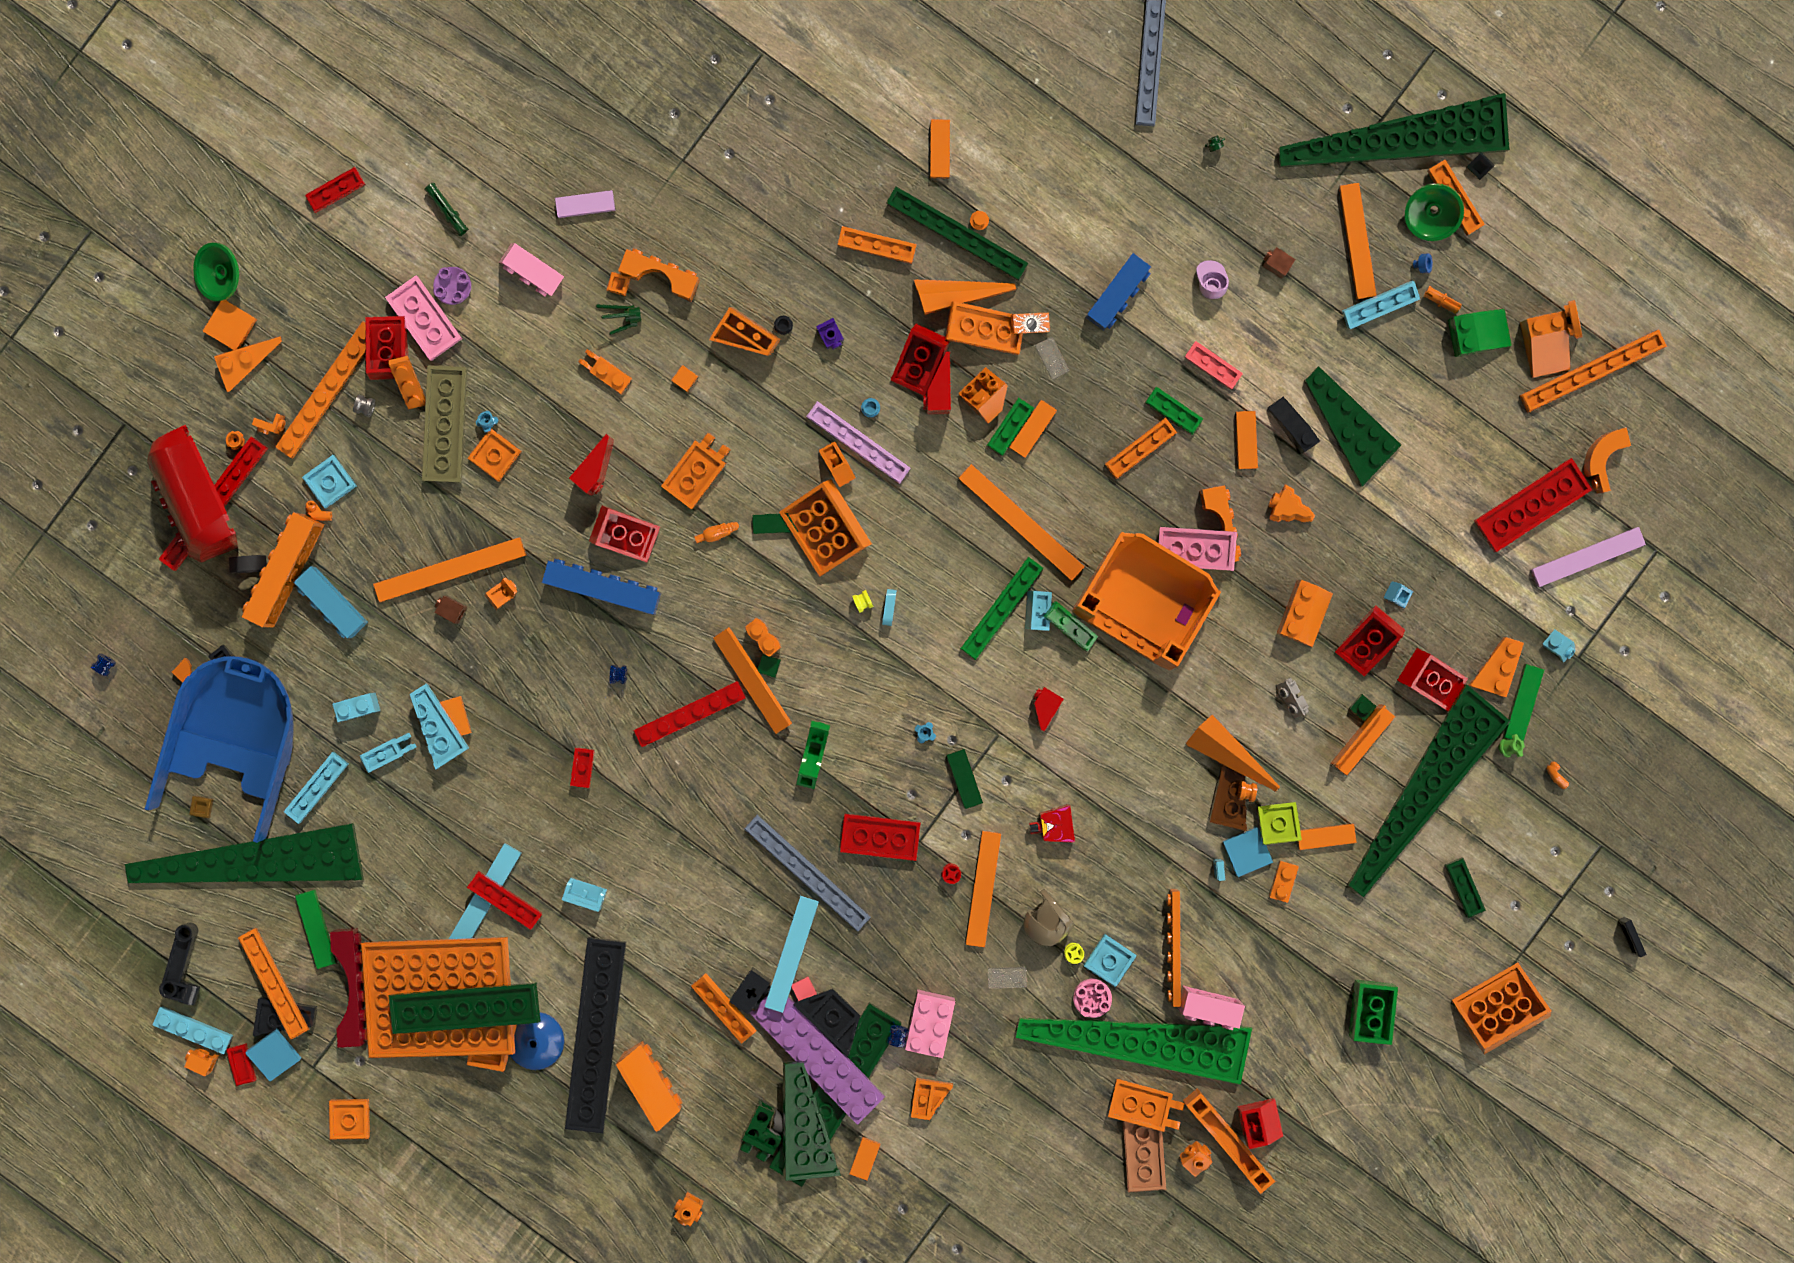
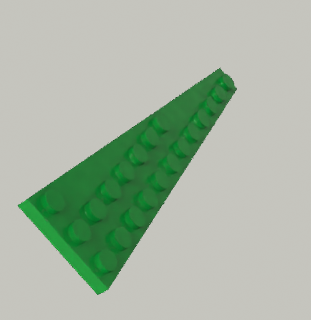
(1183, 1048)

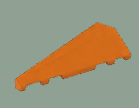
(938, 294)

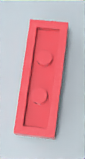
(1213, 365)

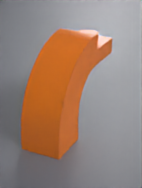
(1598, 454)

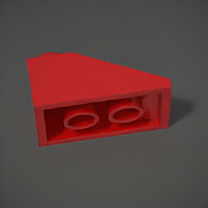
(384, 341)
(920, 359)
(939, 392)
(593, 469)
(624, 533)
(1370, 640)
(1432, 679)

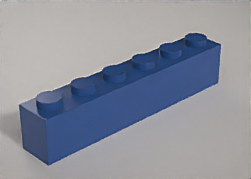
(602, 587)

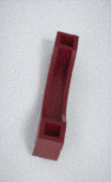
(345, 947)

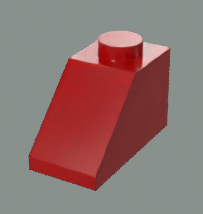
(1045, 705)

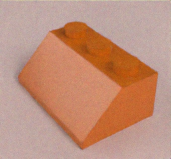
(1304, 613)

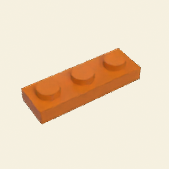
(407, 382)

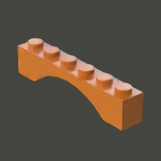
(1229, 1140)

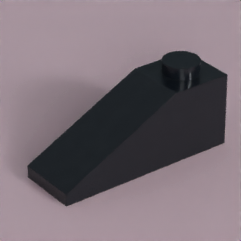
(1293, 425)

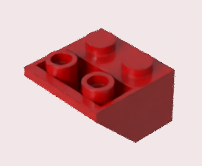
(1260, 1123)

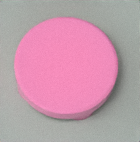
(1092, 998)

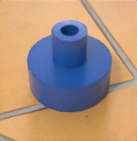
(1424, 263)

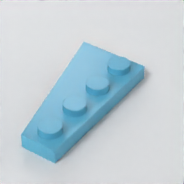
(440, 732)

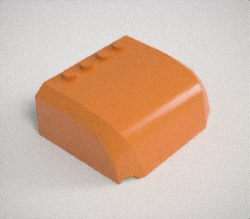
(1140, 596)

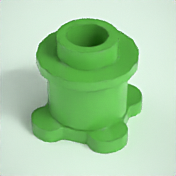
(1511, 746)

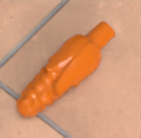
(717, 532)

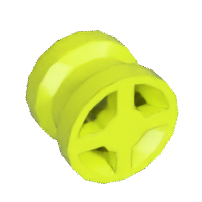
(862, 601)
(1076, 955)

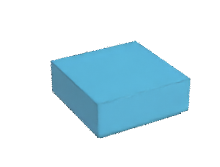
(1219, 871)

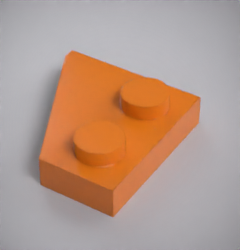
(928, 1097)

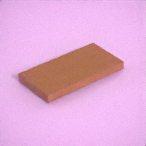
(1143, 1158)

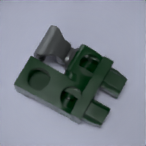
(759, 1135)

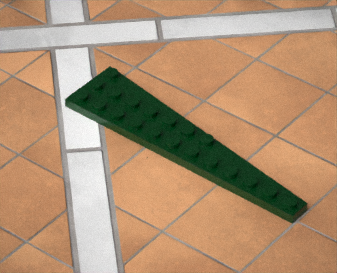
(1442, 132)
(1454, 750)
(301, 856)

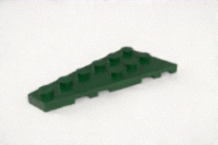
(1354, 429)
(805, 1138)

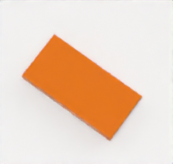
(982, 328)

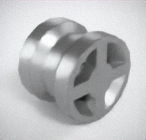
(364, 405)

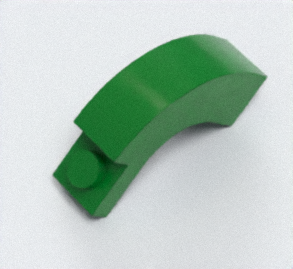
(813, 754)

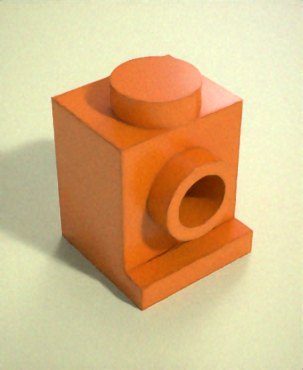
(200, 1061)

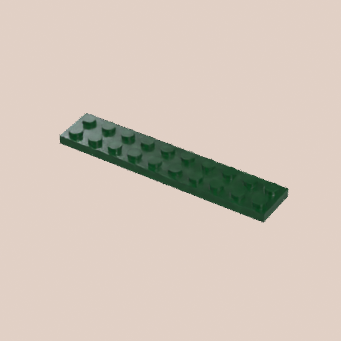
(865, 1053)

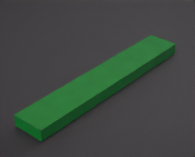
(1001, 608)

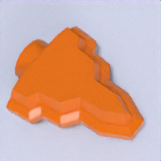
(1288, 506)

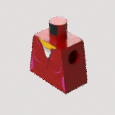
(1055, 825)

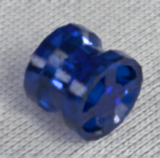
(103, 664)
(618, 674)
(898, 1036)

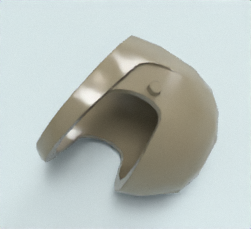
(1048, 923)

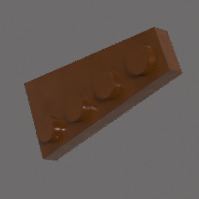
(1226, 807)

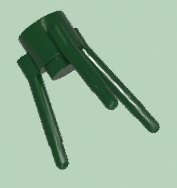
(631, 315)

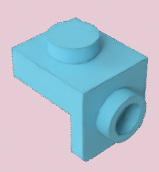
(1560, 645)

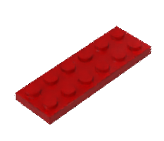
(1533, 505)

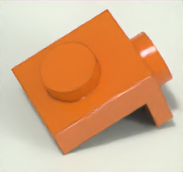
(264, 427)
(501, 593)

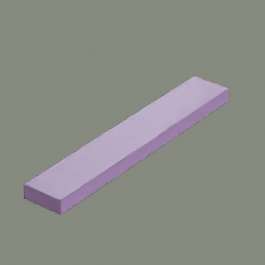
(858, 442)
(1588, 557)

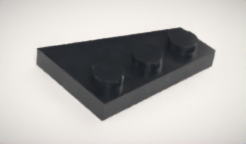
(267, 1019)

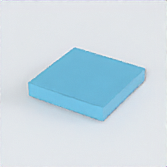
(329, 481)
(1110, 960)

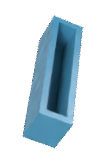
(330, 602)

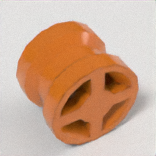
(1247, 791)

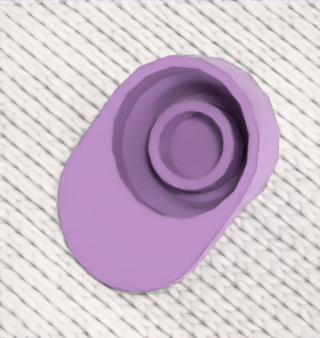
(1212, 279)

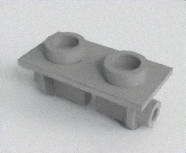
(1296, 705)

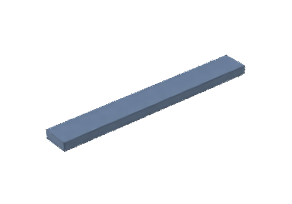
(1150, 62)
(807, 872)

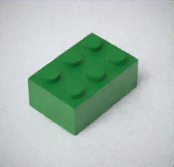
(1373, 1012)

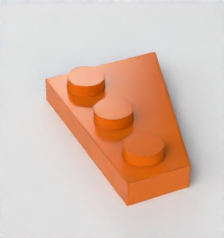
(1500, 668)

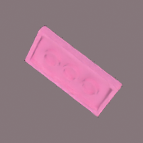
(424, 318)
(1201, 547)

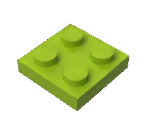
(1279, 823)

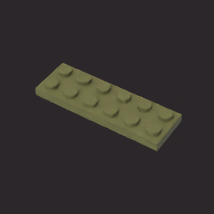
(444, 424)

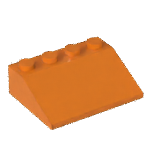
(825, 527)
(1501, 1008)
(649, 1085)

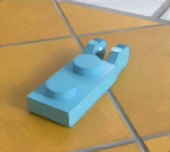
(385, 753)

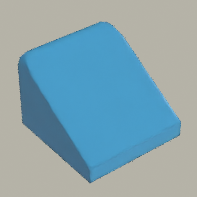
(1398, 594)

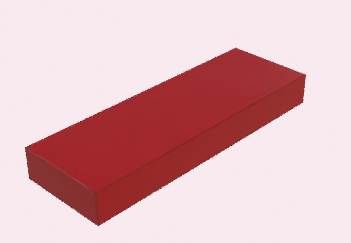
(335, 189)

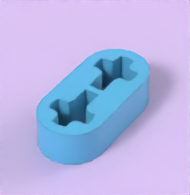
(889, 607)

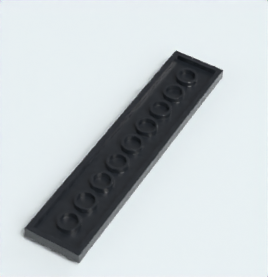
(595, 1035)

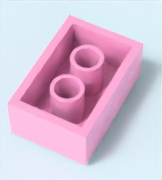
(1211, 1008)
(930, 1023)

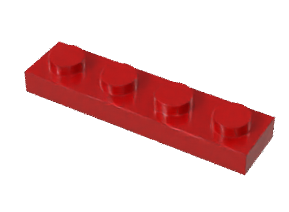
(504, 900)

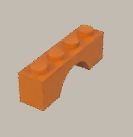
(636, 266)
(1216, 501)

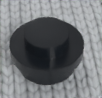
(783, 325)

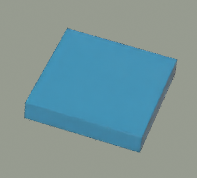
(1247, 852)
(273, 1055)

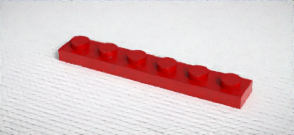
(689, 714)

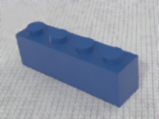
(1118, 291)

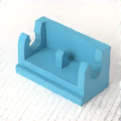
(1036, 607)
(584, 894)

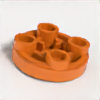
(1575, 327)

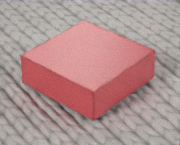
(803, 988)

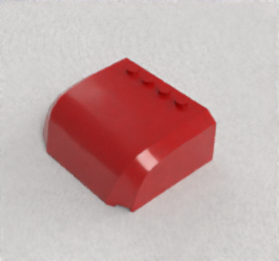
(190, 496)

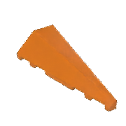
(1217, 743)

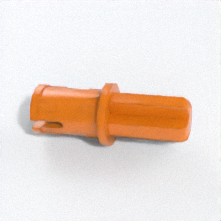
(1442, 300)

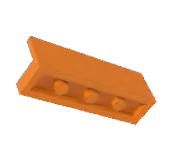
(1363, 739)

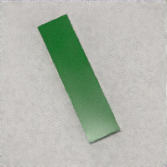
(1524, 701)
(315, 928)

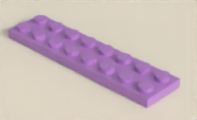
(821, 1058)

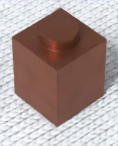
(1278, 262)
(450, 609)

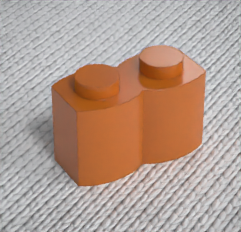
(766, 641)

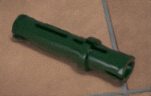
(451, 216)

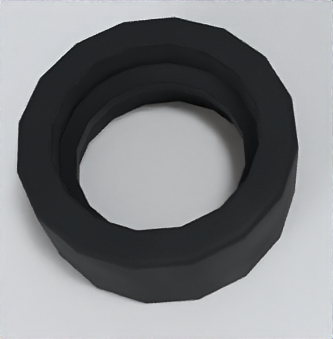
(247, 564)

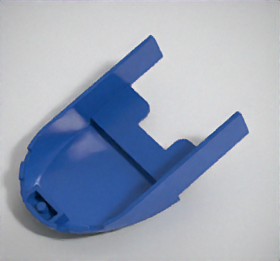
(231, 717)

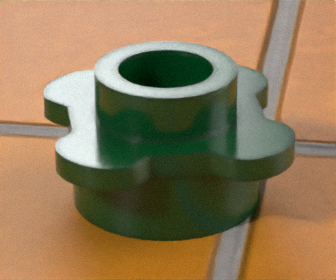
(1215, 143)

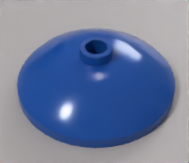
(549, 1043)

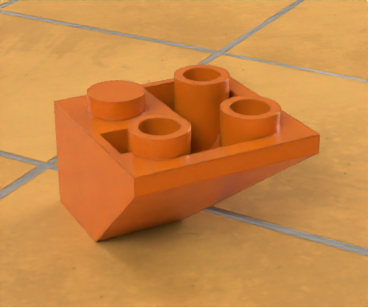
(985, 394)

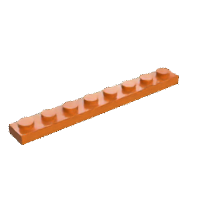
(324, 393)

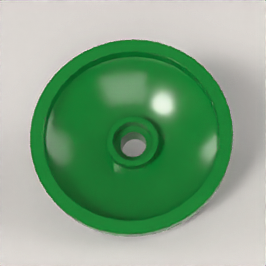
(1434, 224)
(216, 271)

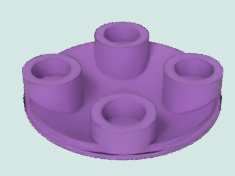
(452, 285)

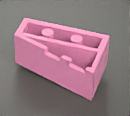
(531, 270)

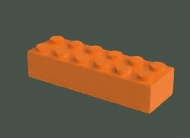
(282, 570)

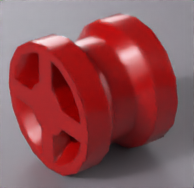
(951, 876)

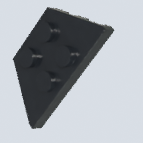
(832, 1017)

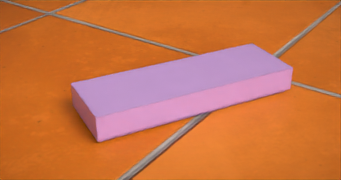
(585, 204)

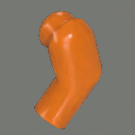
(316, 513)
(1555, 776)

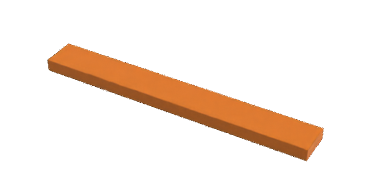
(1593, 371)
(1021, 522)
(449, 569)

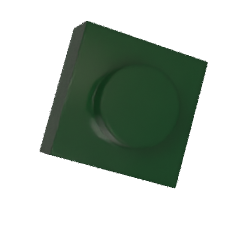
(1362, 707)

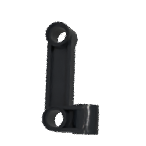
(177, 966)

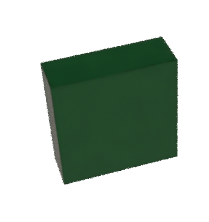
(769, 665)

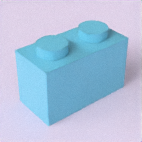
(356, 707)

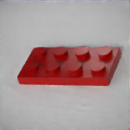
(880, 837)

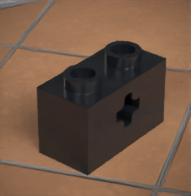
(755, 980)

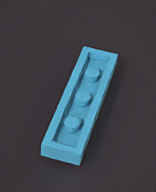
(1381, 304)
(316, 787)
(192, 1030)

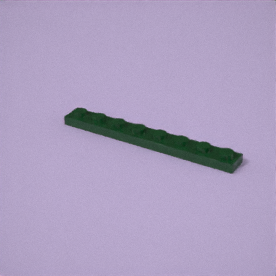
(957, 233)

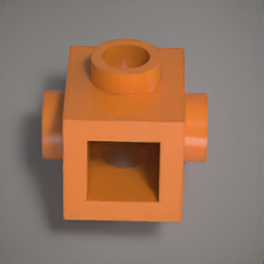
(1196, 1158)
(688, 1209)

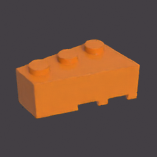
(742, 332)

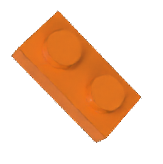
(1283, 881)

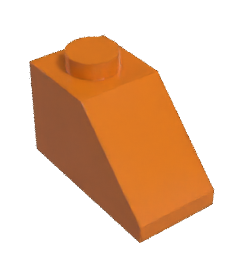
(837, 464)

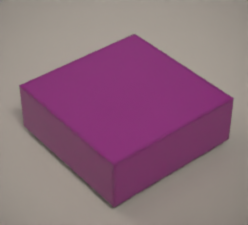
(1184, 614)

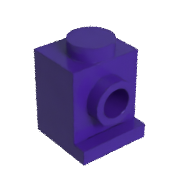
(826, 327)

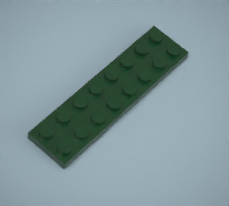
(464, 1008)

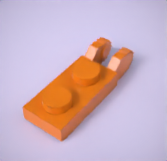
(607, 372)

